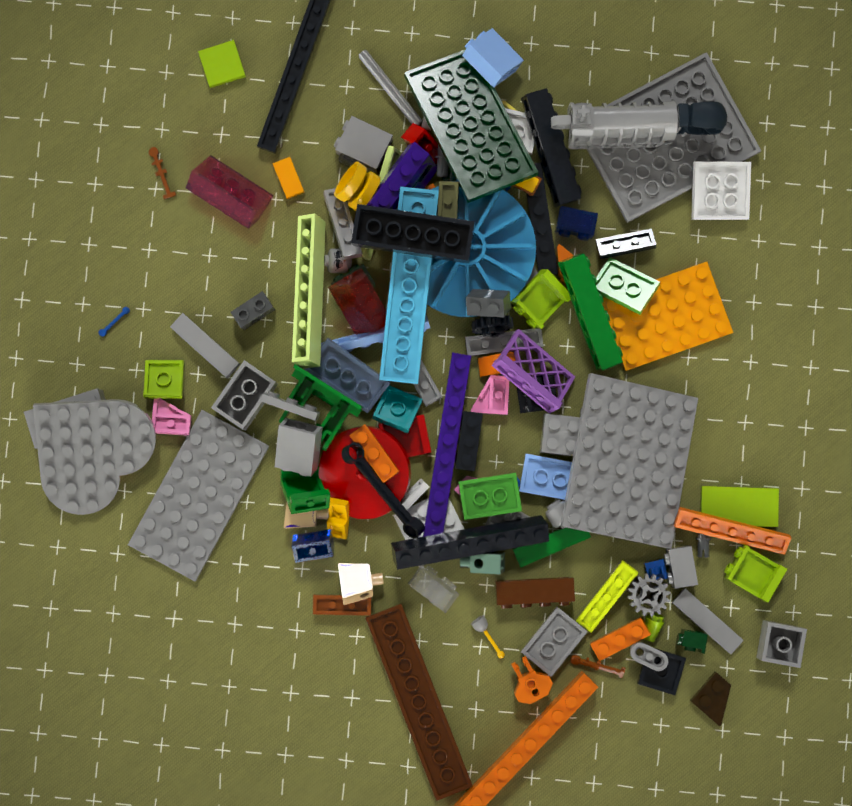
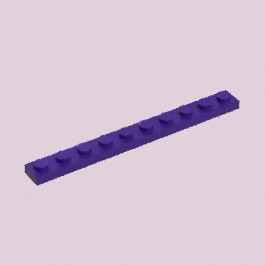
(447, 444)

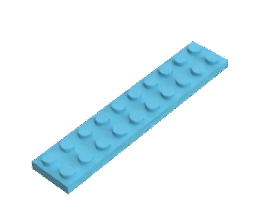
(407, 299)

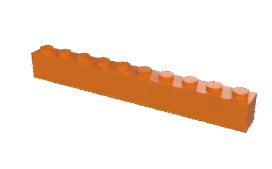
(529, 742)

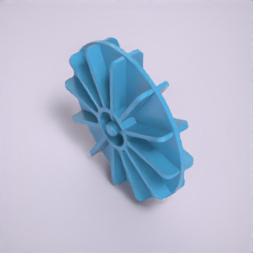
(499, 257)

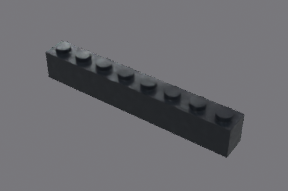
(470, 542)

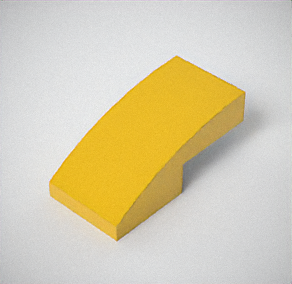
(338, 518)

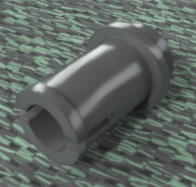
(703, 543)

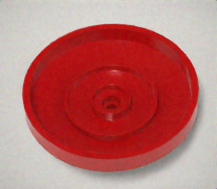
(349, 484)

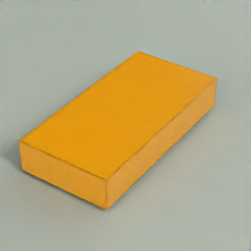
(288, 177)

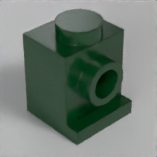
(692, 640)

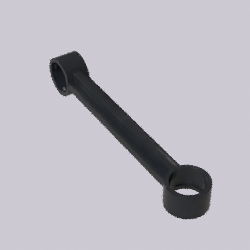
(411, 525)

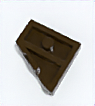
(713, 697)

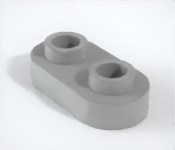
(648, 656)

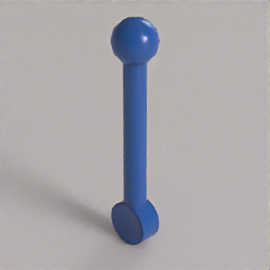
(103, 332)

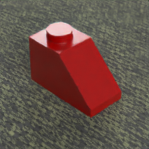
(422, 138)

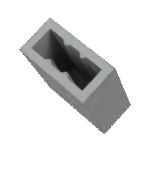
(363, 143)
(298, 447)

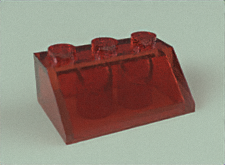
(359, 303)

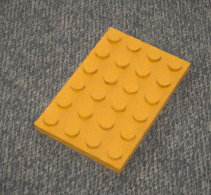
(677, 318)

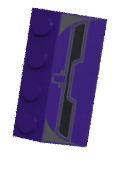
(411, 170)

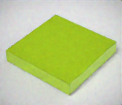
(222, 64)
(164, 379)

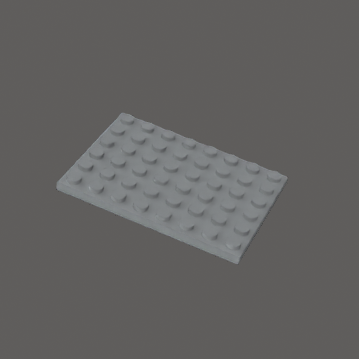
(654, 175)
(629, 461)

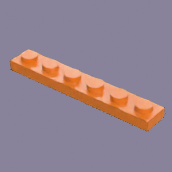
(732, 530)

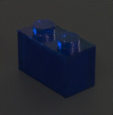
(576, 223)
(313, 546)

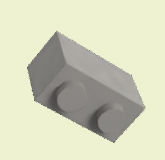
(681, 567)

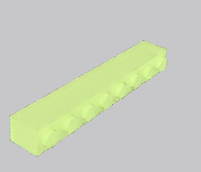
(308, 291)

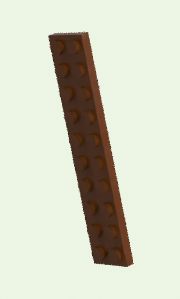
(419, 702)

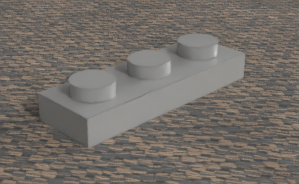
(290, 405)

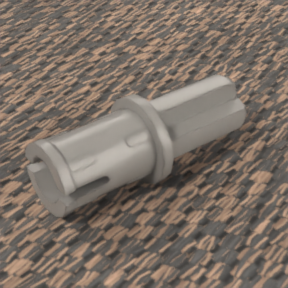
(442, 165)

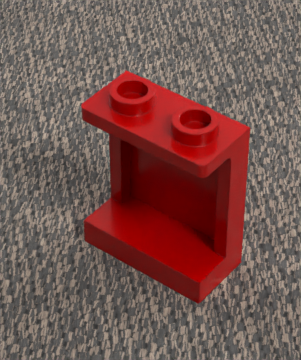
(416, 440)

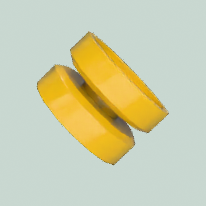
(357, 185)

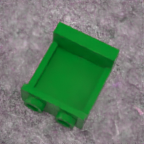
(304, 492)

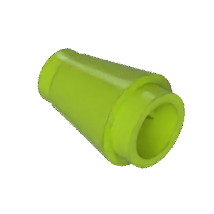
(654, 625)

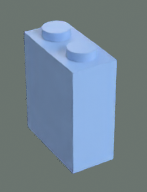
(492, 57)

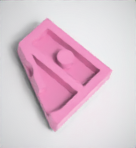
(493, 397)
(170, 419)

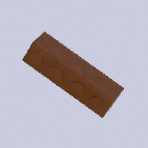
(535, 591)

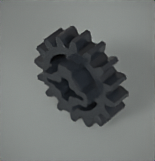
(492, 325)

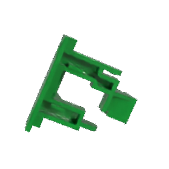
(342, 406)

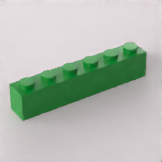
(590, 311)

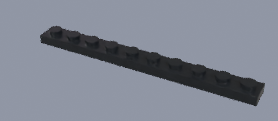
(293, 75)

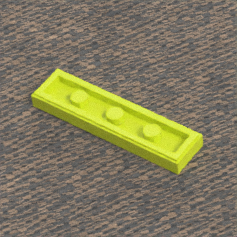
(607, 596)

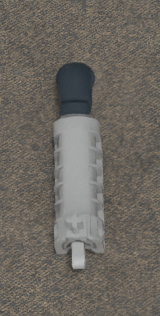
(637, 124)

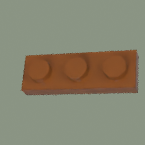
(334, 606)

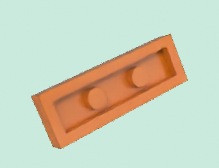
(375, 453)
(620, 638)

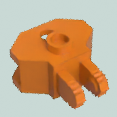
(529, 681)

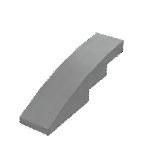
(205, 345)

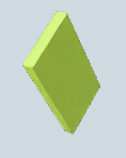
(742, 504)

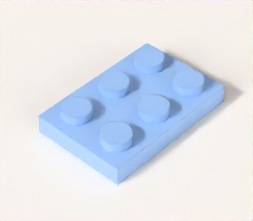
(545, 476)

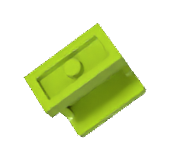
(540, 298)
(754, 573)

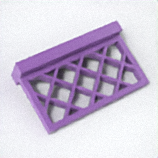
(527, 381)

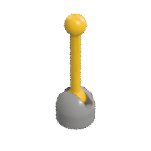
(480, 625)

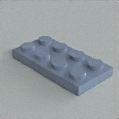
(349, 375)

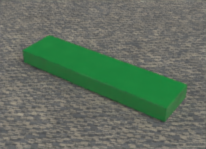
(557, 541)

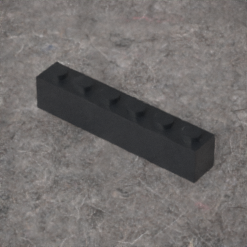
(551, 148)

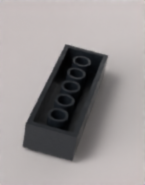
(413, 233)

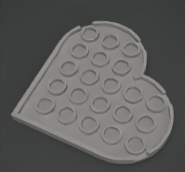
(88, 449)

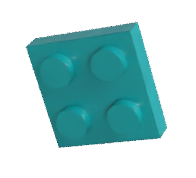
(397, 409)

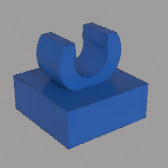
(656, 567)

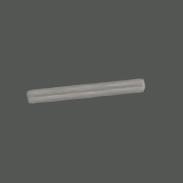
(390, 88)

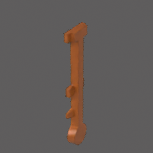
(153, 152)
(575, 659)

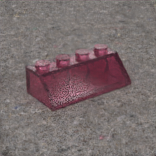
(229, 191)

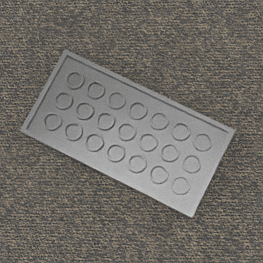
(198, 495)

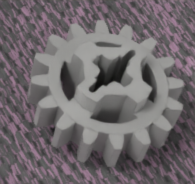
(641, 599)

